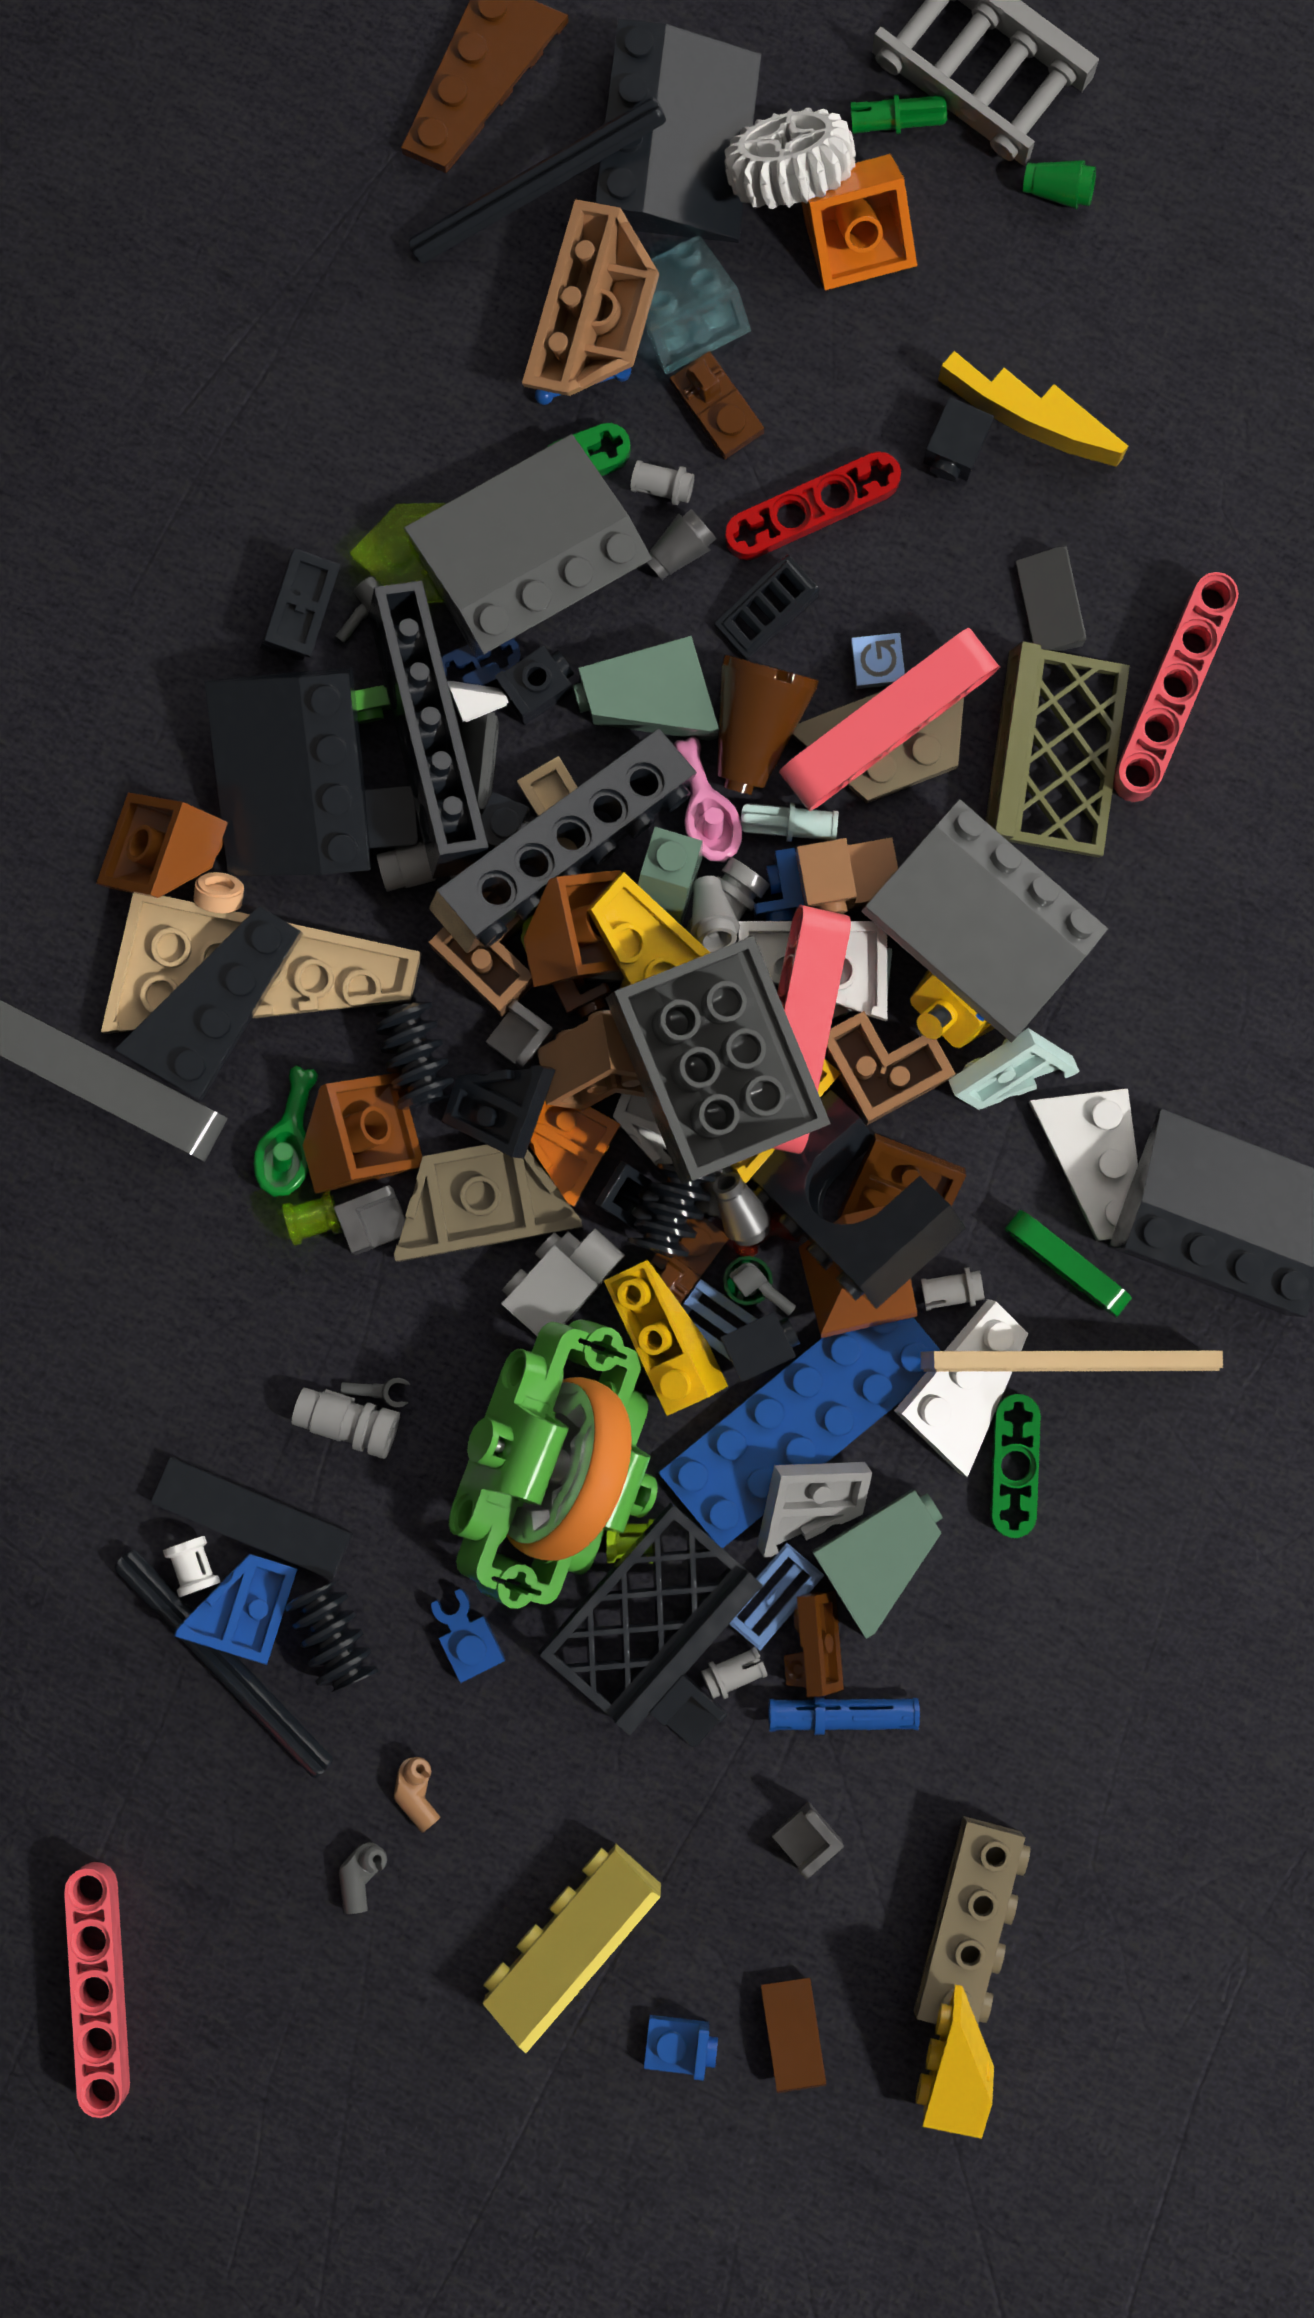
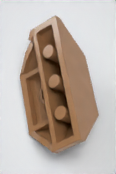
(593, 303)

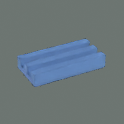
(692, 1303)
(800, 1564)

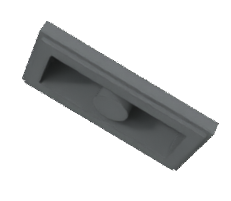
(1051, 600)
(480, 747)

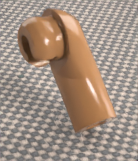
(411, 1791)

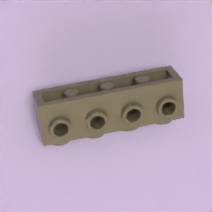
(972, 1918)

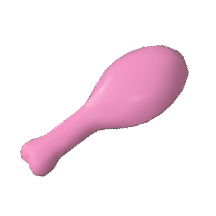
(709, 813)

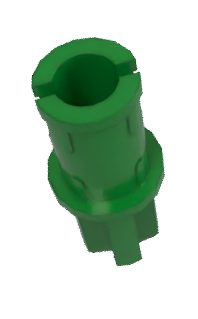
(898, 114)

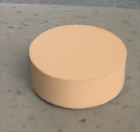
(218, 892)

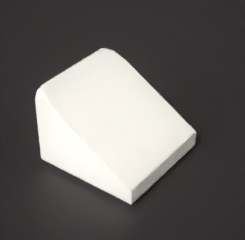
(475, 700)

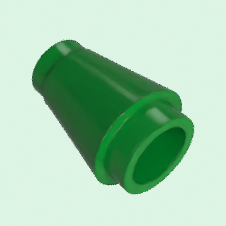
(1061, 182)

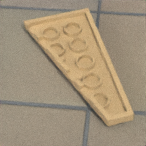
(324, 972)

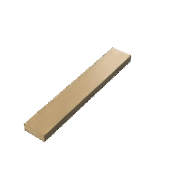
(1070, 1361)

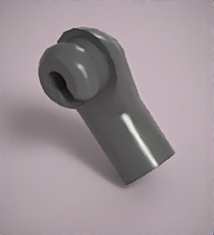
(356, 1872)

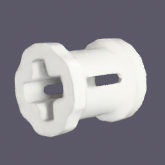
(191, 1566)

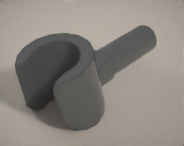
(364, 594)
(749, 1278)
(374, 1390)

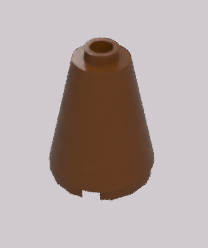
(757, 720)

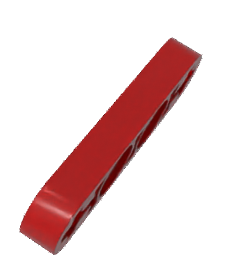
(809, 499)

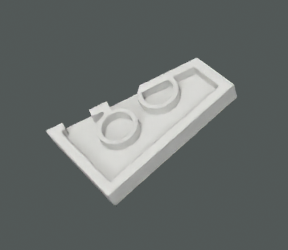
(864, 968)
(1095, 1149)
(957, 1407)

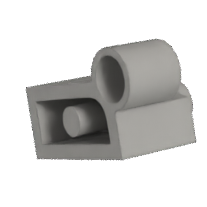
(561, 1279)

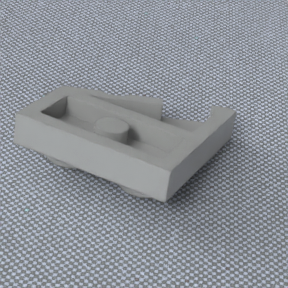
(810, 1500)

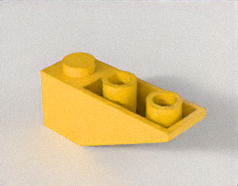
(665, 1339)
(961, 2074)

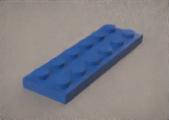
(796, 1419)

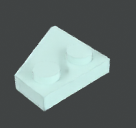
(1010, 1070)

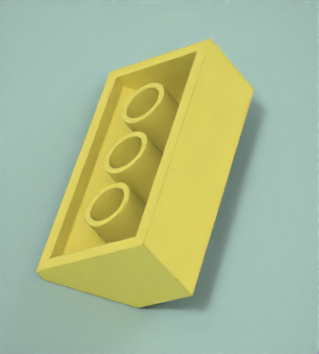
(570, 1946)

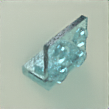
(692, 306)

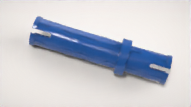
(852, 1714)

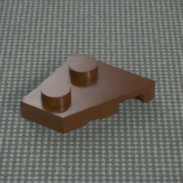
(892, 1167)

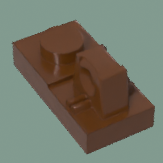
(717, 405)
(683, 1273)
(820, 1663)

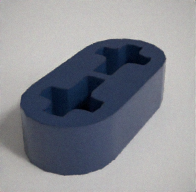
(485, 676)

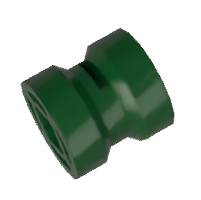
(734, 1293)

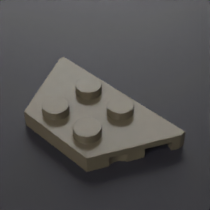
(920, 758)
(479, 1201)

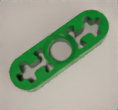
(1068, 1263)
(1002, 1502)

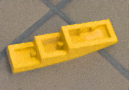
(1049, 419)

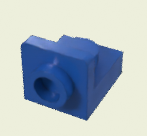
(785, 880)
(680, 2046)

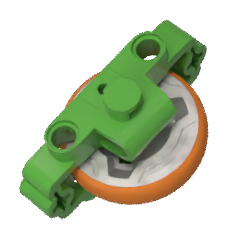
(553, 1464)

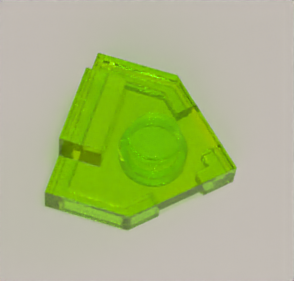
(389, 553)

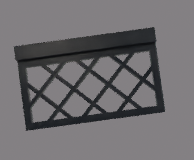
(674, 1652)

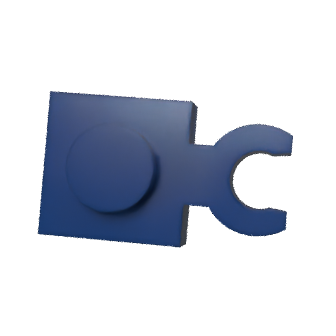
(470, 1643)

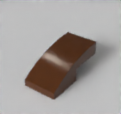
(793, 2035)

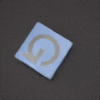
(877, 660)

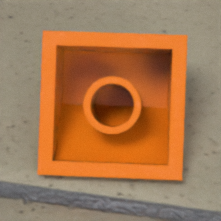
(862, 225)

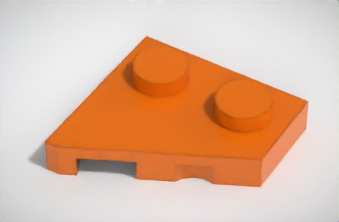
(571, 1146)

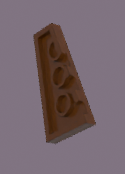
(477, 74)

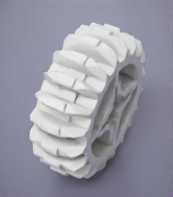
(790, 158)

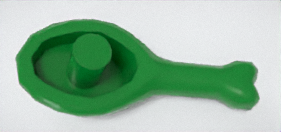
(280, 1155)

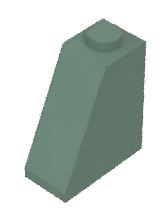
(650, 692)
(670, 870)
(879, 1557)

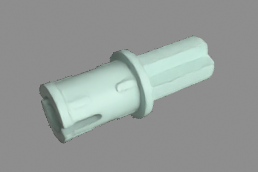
(789, 821)

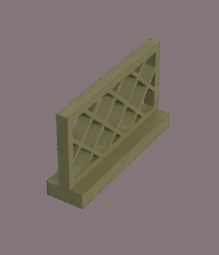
(1016, 740)

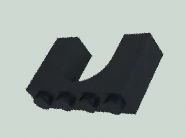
(870, 1254)

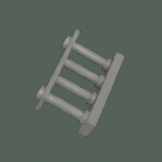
(1029, 37)

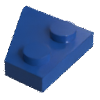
(242, 1610)

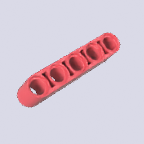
(1187, 667)
(889, 719)
(811, 986)
(87, 2011)

